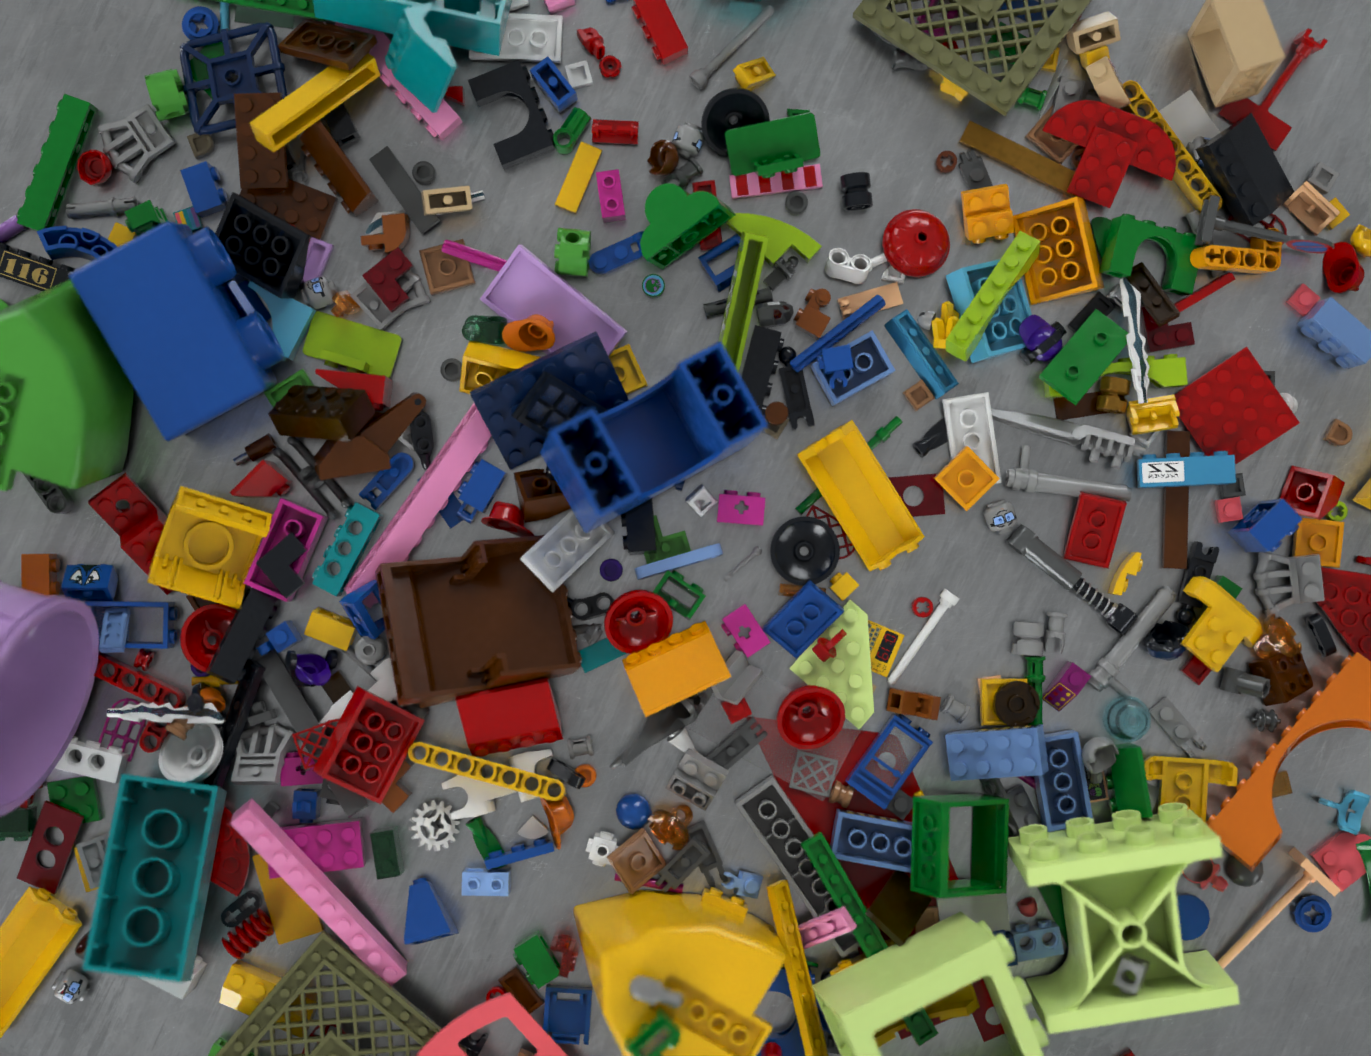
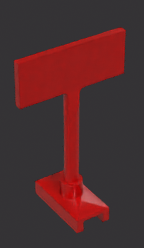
(1271, 126)

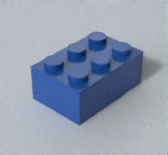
(1265, 526)

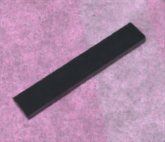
(236, 719)

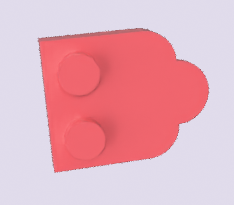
(1341, 859)

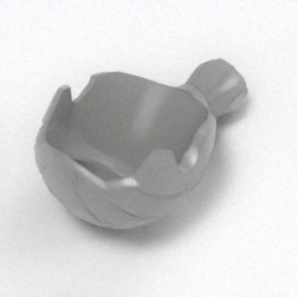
(1097, 756)

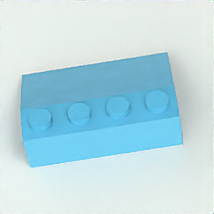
(1002, 331)

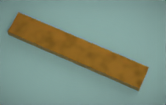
(1017, 157)

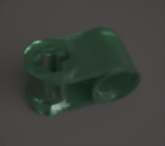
(488, 329)

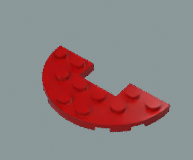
(231, 857)

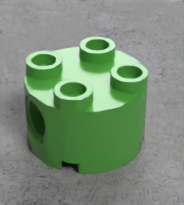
(165, 94)
(572, 252)

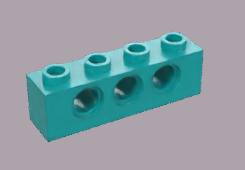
(322, 575)

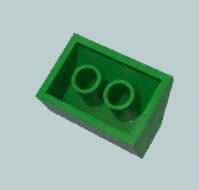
(1128, 781)

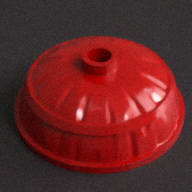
(910, 254)
(198, 627)
(638, 631)
(814, 725)

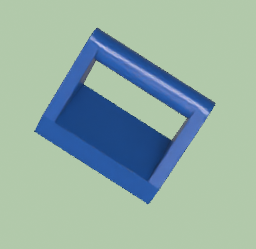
(723, 279)
(359, 615)

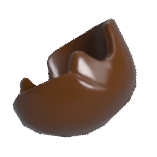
(663, 157)

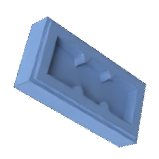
(114, 630)

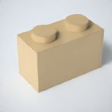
(1093, 33)
(446, 200)

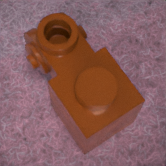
(810, 319)

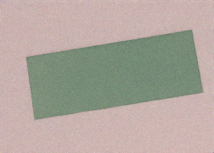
(253, 16)

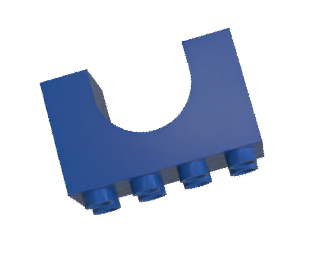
(653, 439)

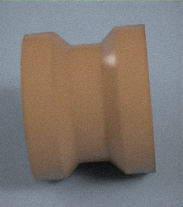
(179, 728)
(841, 794)

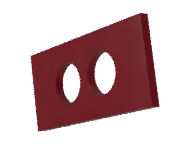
(932, 492)
(70, 824)

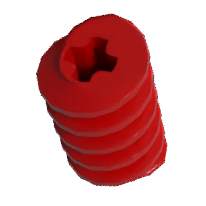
(249, 936)

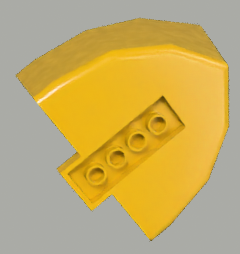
(693, 949)

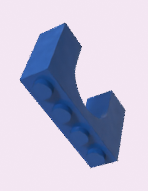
(789, 1038)

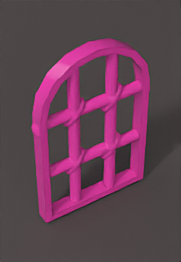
(126, 737)

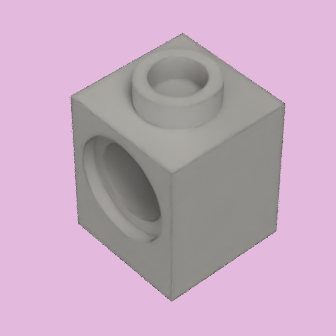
(1138, 967)

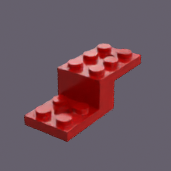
(137, 525)

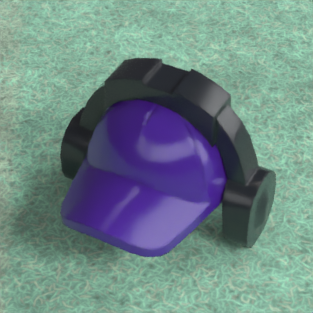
(1040, 338)
(310, 668)

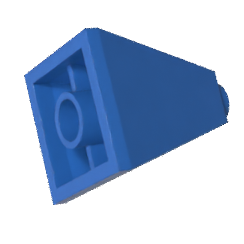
(426, 915)

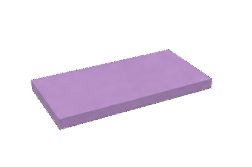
(531, 287)

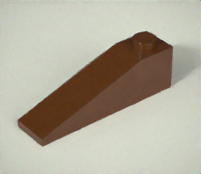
(539, 495)

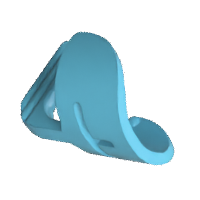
(1353, 820)

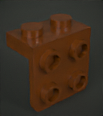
(1286, 675)

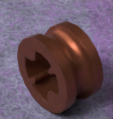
(948, 168)

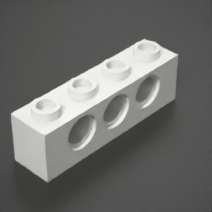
(114, 758)

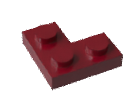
(383, 279)
(1166, 336)

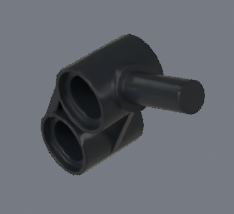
(592, 604)

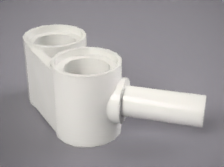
(850, 269)

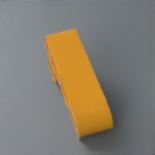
(1260, 258)

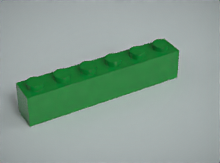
(56, 163)

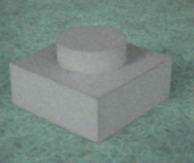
(1323, 177)

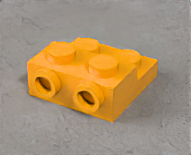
(987, 213)

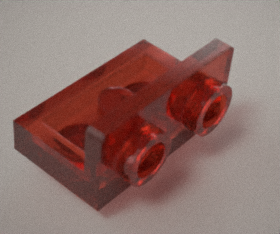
(566, 945)

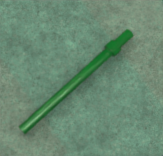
(882, 435)

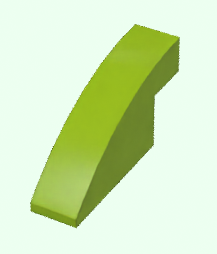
(780, 234)

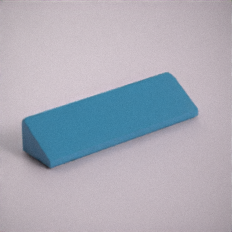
(921, 354)

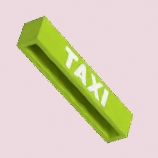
(742, 295)

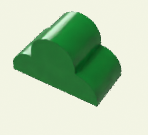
(679, 222)

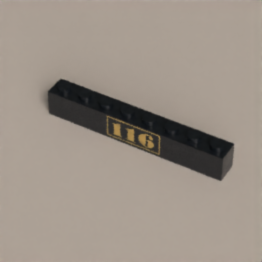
(30, 272)

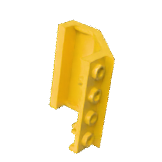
(208, 547)

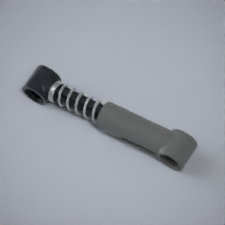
(1029, 545)

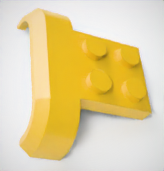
(1220, 626)
(1188, 779)

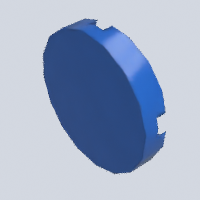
(1192, 916)

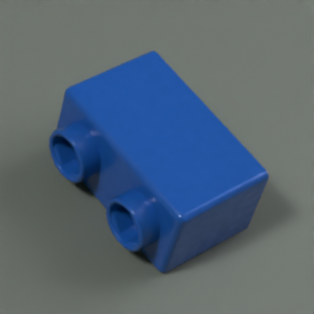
(177, 326)

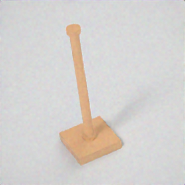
(1311, 874)

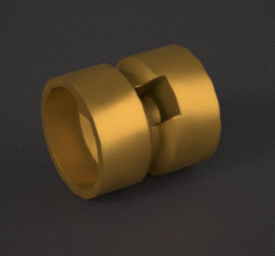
(1113, 395)

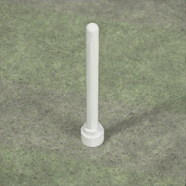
(946, 601)

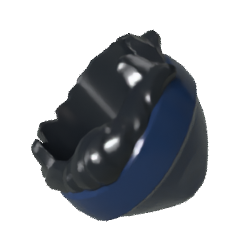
(1166, 640)

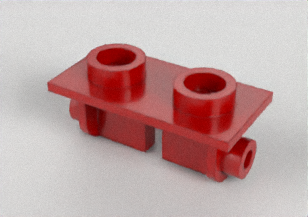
(615, 131)

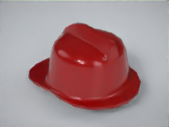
(1343, 268)
(507, 518)

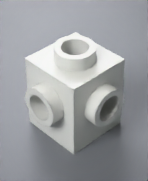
(601, 839)

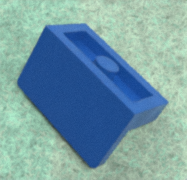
(246, 299)

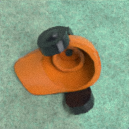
(205, 694)

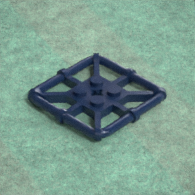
(222, 68)

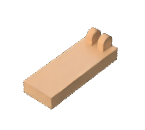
(889, 292)

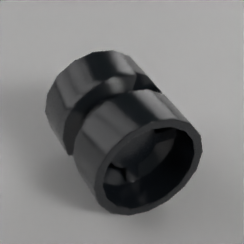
(856, 191)

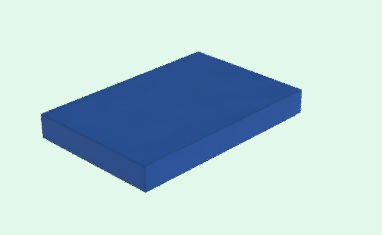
(803, 619)

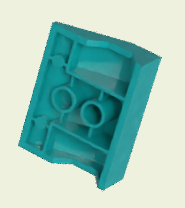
(419, 58)

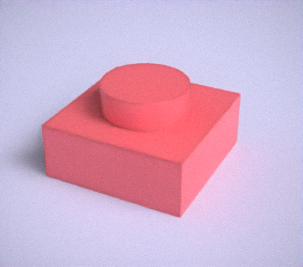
(1303, 299)
(1228, 509)

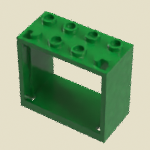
(931, 845)

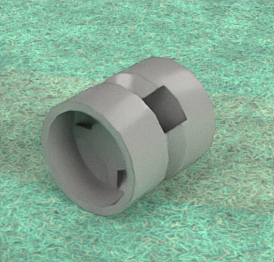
(1028, 638)

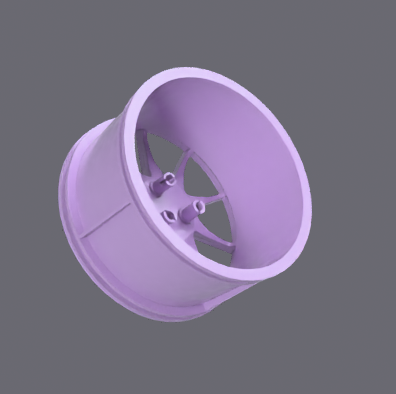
(44, 685)

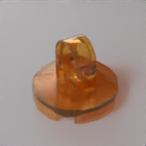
(1280, 636)
(669, 828)

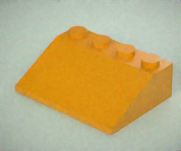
(1067, 251)
(675, 668)

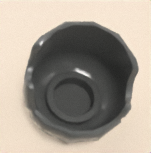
(1241, 875)

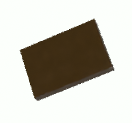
(898, 908)

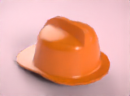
(529, 334)
(559, 817)

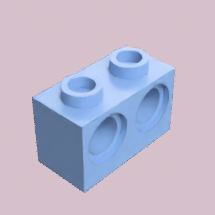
(486, 882)
(1036, 947)

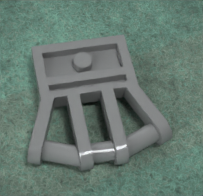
(1071, 91)
(147, 131)
(378, 311)
(1304, 579)
(265, 767)
(92, 857)

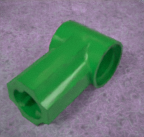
(571, 129)

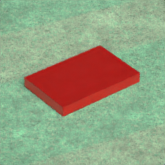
(1094, 530)

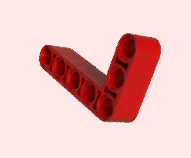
(140, 689)

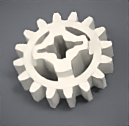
(431, 834)

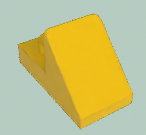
(753, 73)

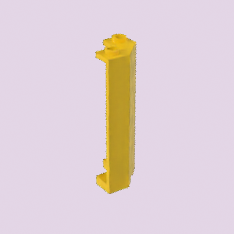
(861, 496)
(29, 947)

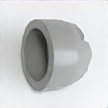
(925, 319)

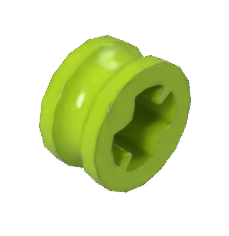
(1343, 513)

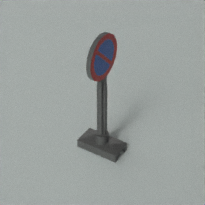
(1209, 222)

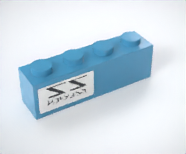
(1186, 471)

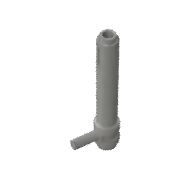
(1032, 481)
(1109, 666)

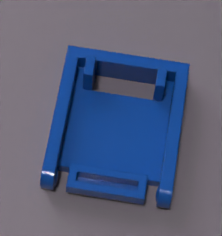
(568, 1017)

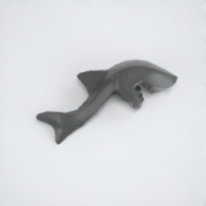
(663, 724)

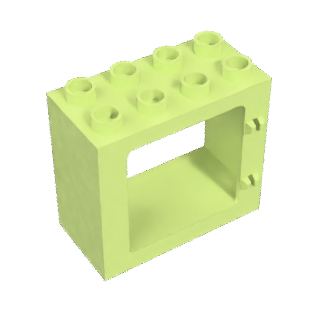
(921, 972)

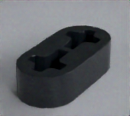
(1321, 635)
(566, 773)
(238, 904)

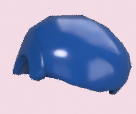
(633, 811)

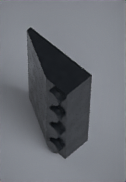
(1245, 171)
(263, 246)

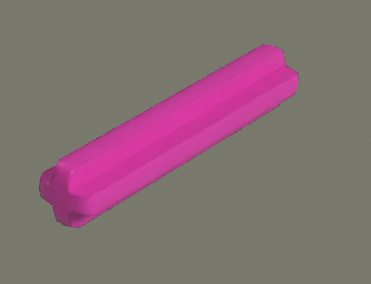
(473, 255)

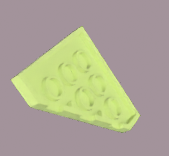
(850, 671)

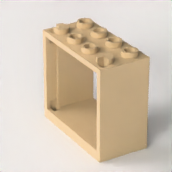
(1235, 48)

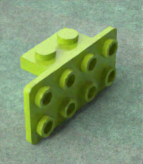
(351, 345)

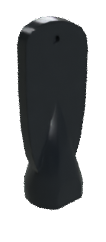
(932, 439)

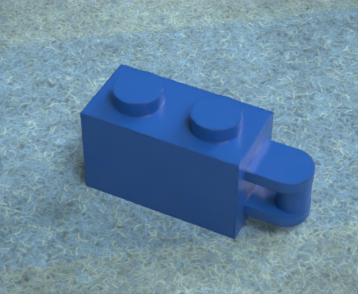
(480, 489)

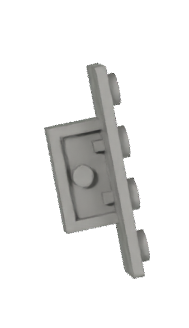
(1020, 807)

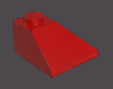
(263, 482)
(1311, 492)

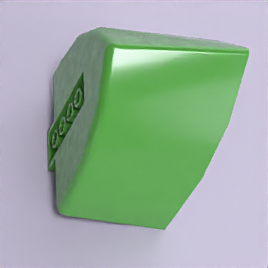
(60, 393)

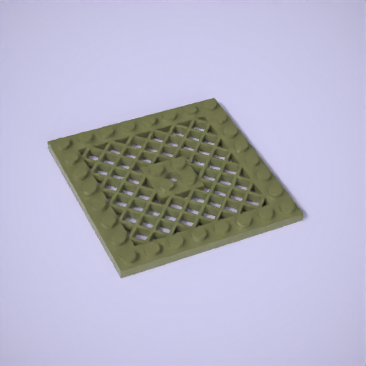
(966, 73)
(359, 978)

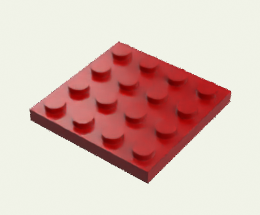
(1234, 408)

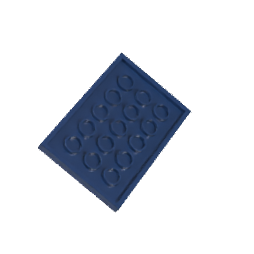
(579, 364)

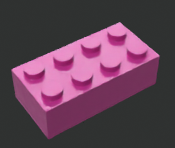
(286, 519)
(329, 844)

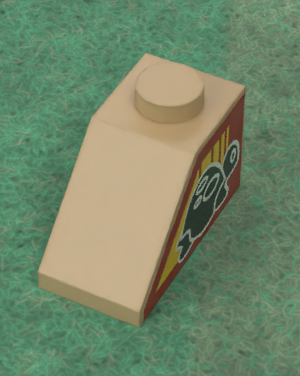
(1108, 83)

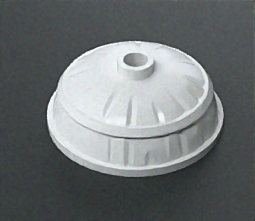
(193, 758)

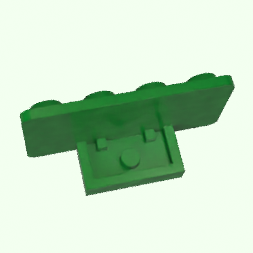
(773, 145)

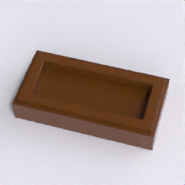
(519, 986)

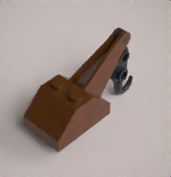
(370, 446)

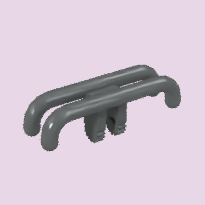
(310, 479)

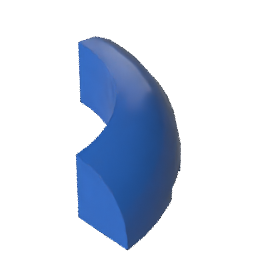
(74, 242)

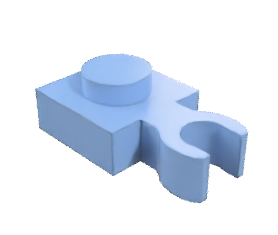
(746, 883)

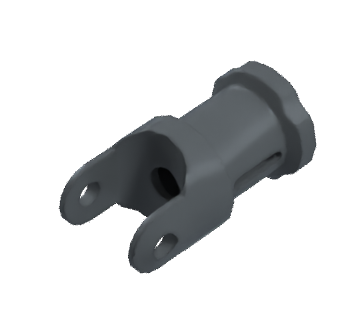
(685, 173)

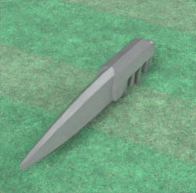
(1074, 434)

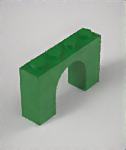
(1127, 235)

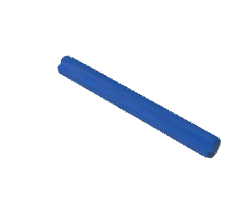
(838, 333)

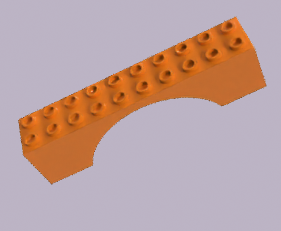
(1248, 818)

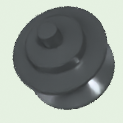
(1266, 720)

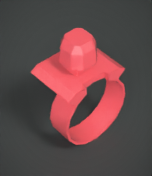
(1219, 883)

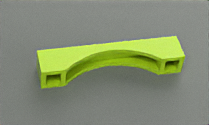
(975, 319)
(1162, 373)

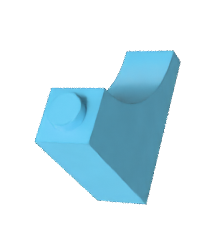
(289, 320)

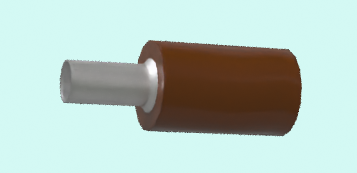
(257, 449)

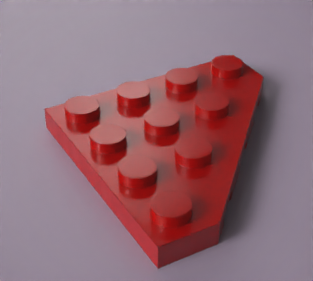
(1349, 607)

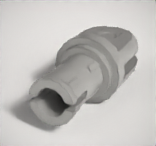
(652, 992)

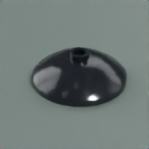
(733, 101)
(821, 546)

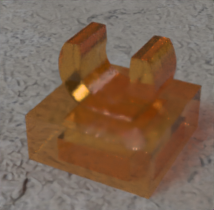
(345, 304)

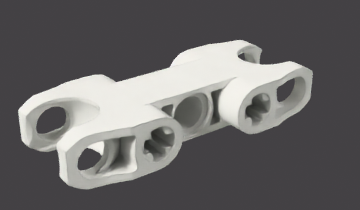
(383, 688)
(482, 793)

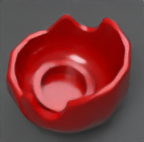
(94, 167)

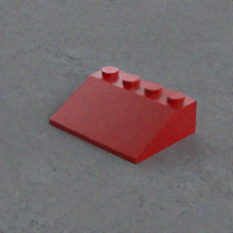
(509, 717)
(368, 745)

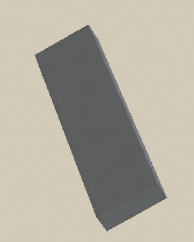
(403, 188)

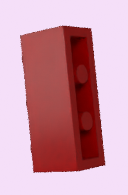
(661, 29)

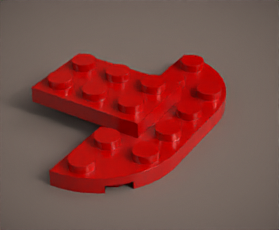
(1111, 144)

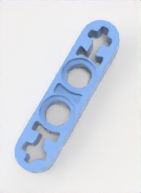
(678, 561)

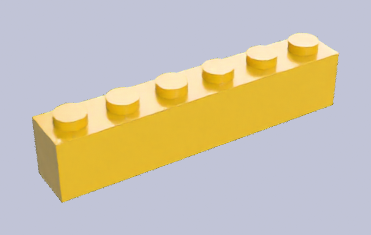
(312, 102)

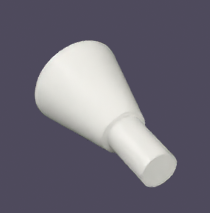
(681, 740)

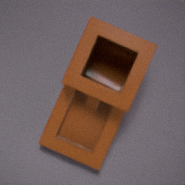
(395, 234)
(913, 703)
(398, 792)

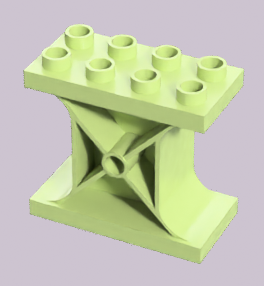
(1116, 902)

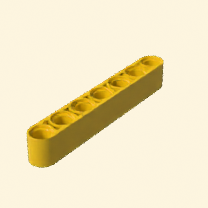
(1193, 171)
(477, 765)

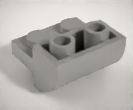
(697, 779)

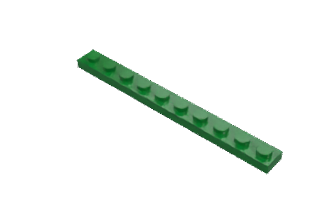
(866, 932)

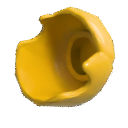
(1361, 240)

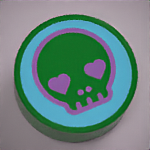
(653, 285)

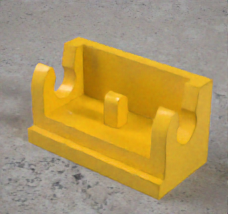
(1156, 415)
(331, 628)

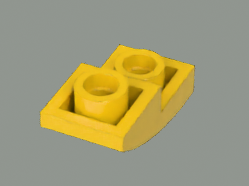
(1129, 566)

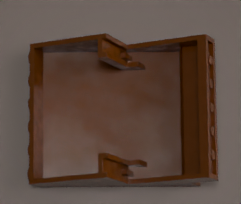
(473, 623)

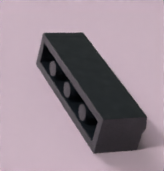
(761, 363)
(640, 529)
(241, 636)

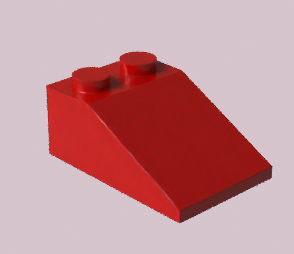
(376, 386)

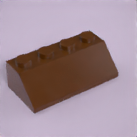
(338, 169)

